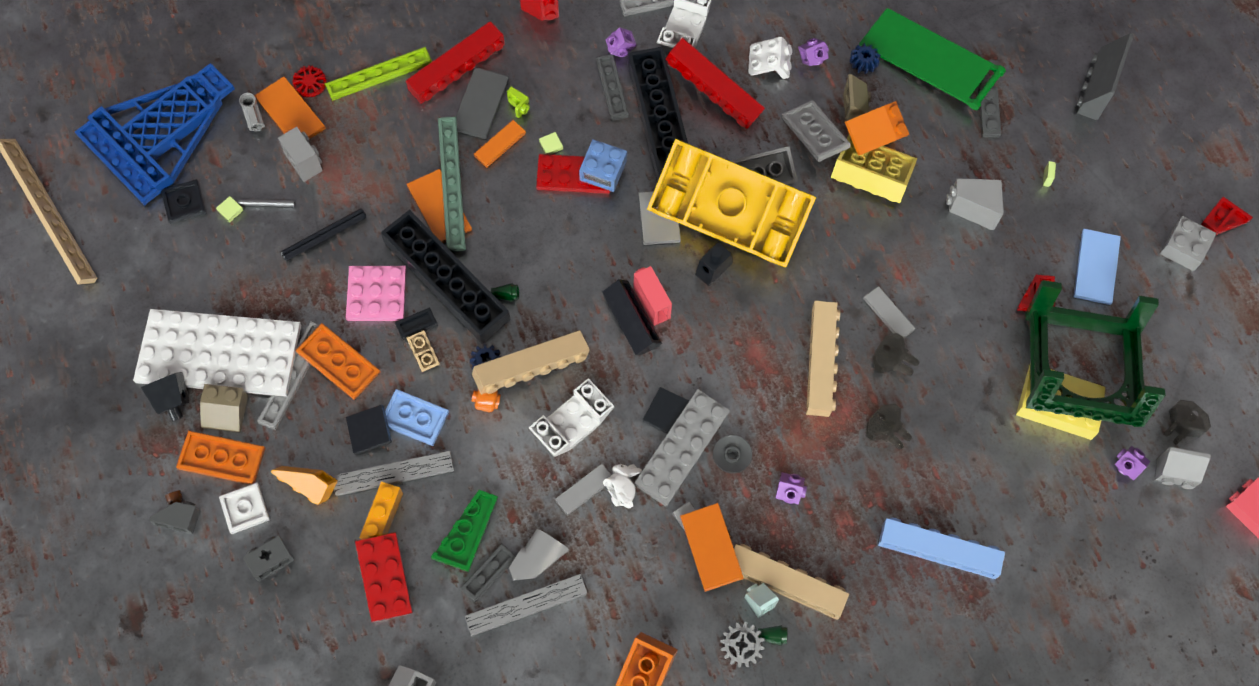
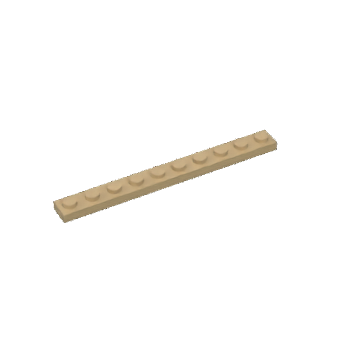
(47, 212)

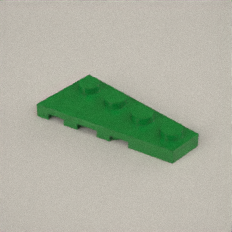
(464, 539)

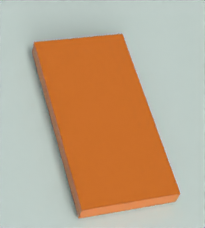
(289, 109)
(428, 195)
(338, 361)
(220, 457)
(711, 547)

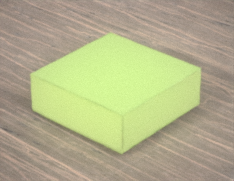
(551, 143)
(1049, 174)
(229, 209)

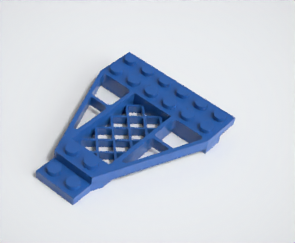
(127, 158)

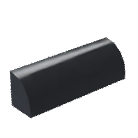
(631, 317)

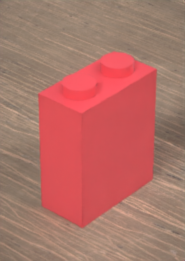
(652, 295)
(1246, 505)

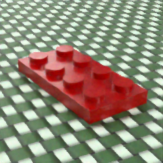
(562, 174)
(383, 576)

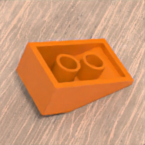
(877, 128)
(647, 662)

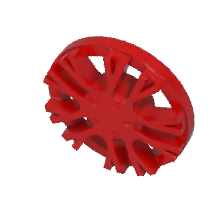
(309, 81)

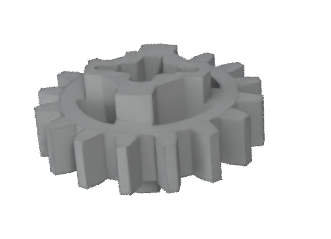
(744, 634)

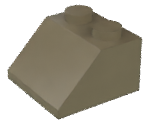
(855, 98)
(222, 407)

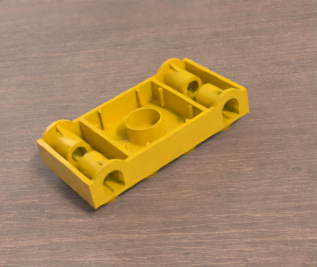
(731, 203)

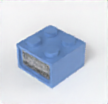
(603, 165)

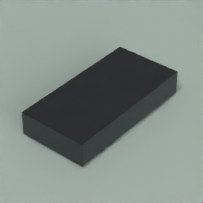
(416, 323)

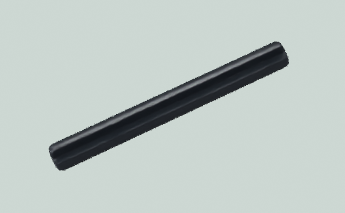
(323, 234)

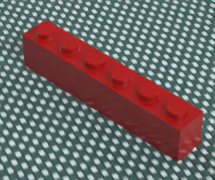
(455, 62)
(714, 83)

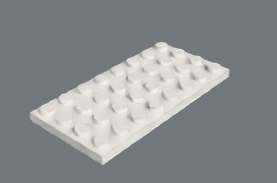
(219, 351)

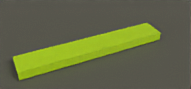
(378, 73)

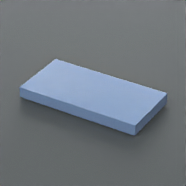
(1097, 267)

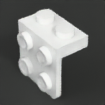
(770, 56)

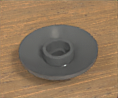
(737, 446)

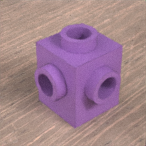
(621, 42)
(813, 52)
(1131, 462)
(791, 488)

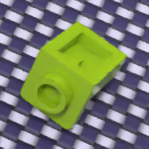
(519, 101)

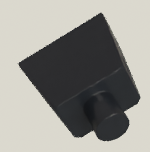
(716, 261)
(168, 395)

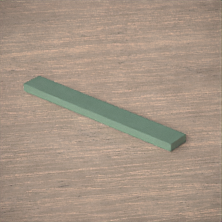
(451, 184)

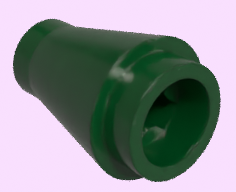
(506, 292)
(775, 635)

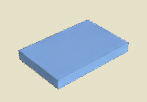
(415, 417)

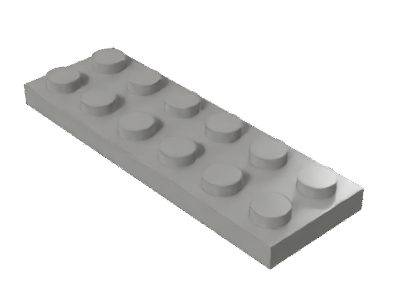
(681, 447)

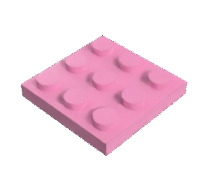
(376, 293)

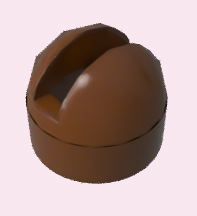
(173, 497)

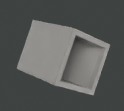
(977, 201)

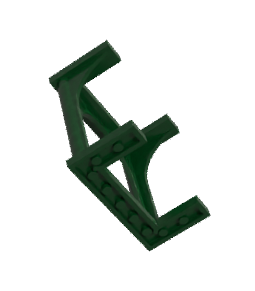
(1045, 382)

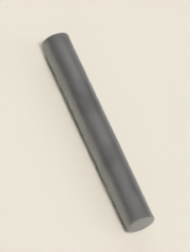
(267, 202)

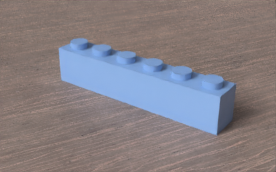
(941, 548)

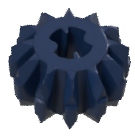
(864, 58)
(484, 353)

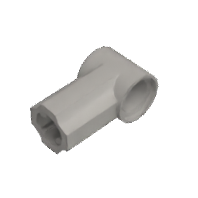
(251, 112)

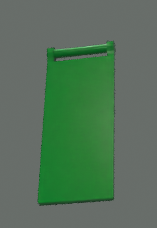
(931, 57)

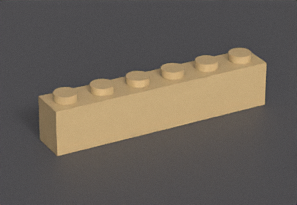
(822, 358)
(530, 362)
(790, 582)

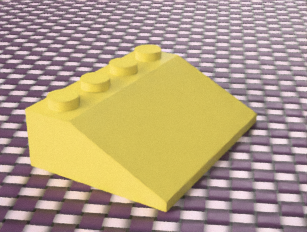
(877, 171)
(1079, 426)

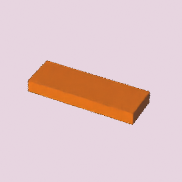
(499, 143)

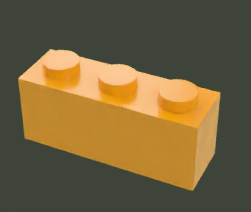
(382, 511)

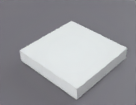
(244, 508)

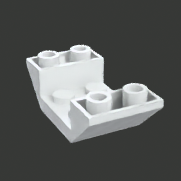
(685, 22)
(573, 419)

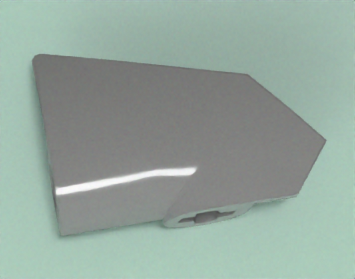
(536, 556)

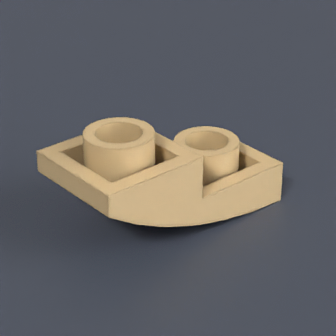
(423, 351)

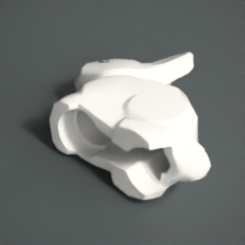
(621, 486)

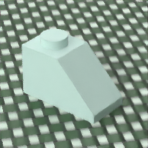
(761, 599)

